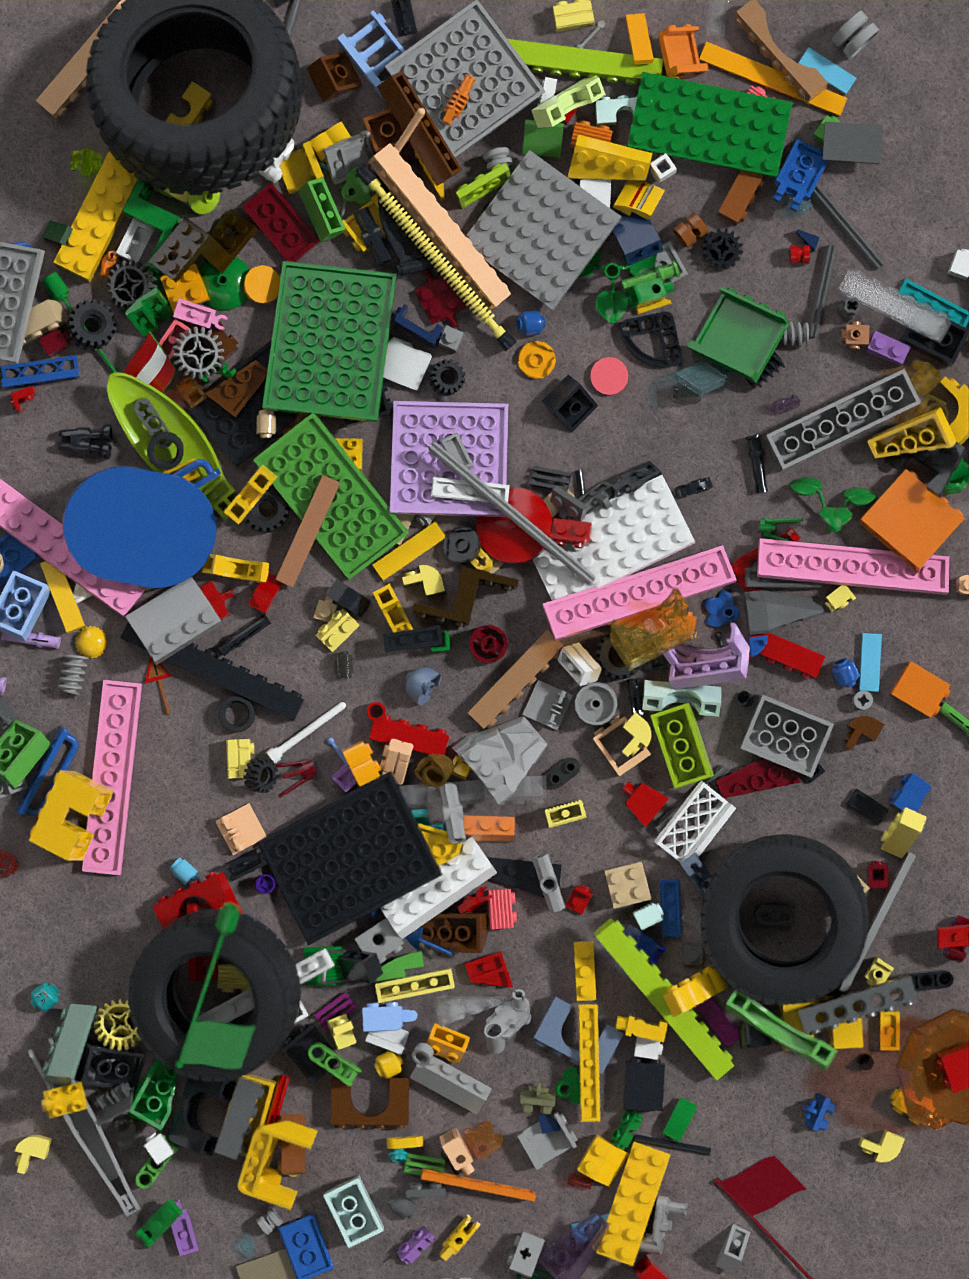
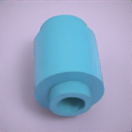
(184, 871)

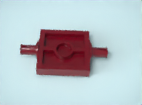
(439, 300)

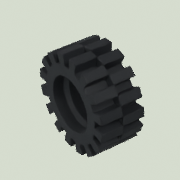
(457, 373)
(265, 782)

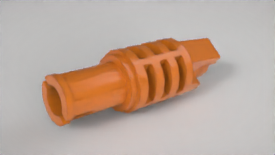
(458, 100)

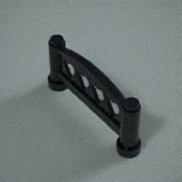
(416, 261)

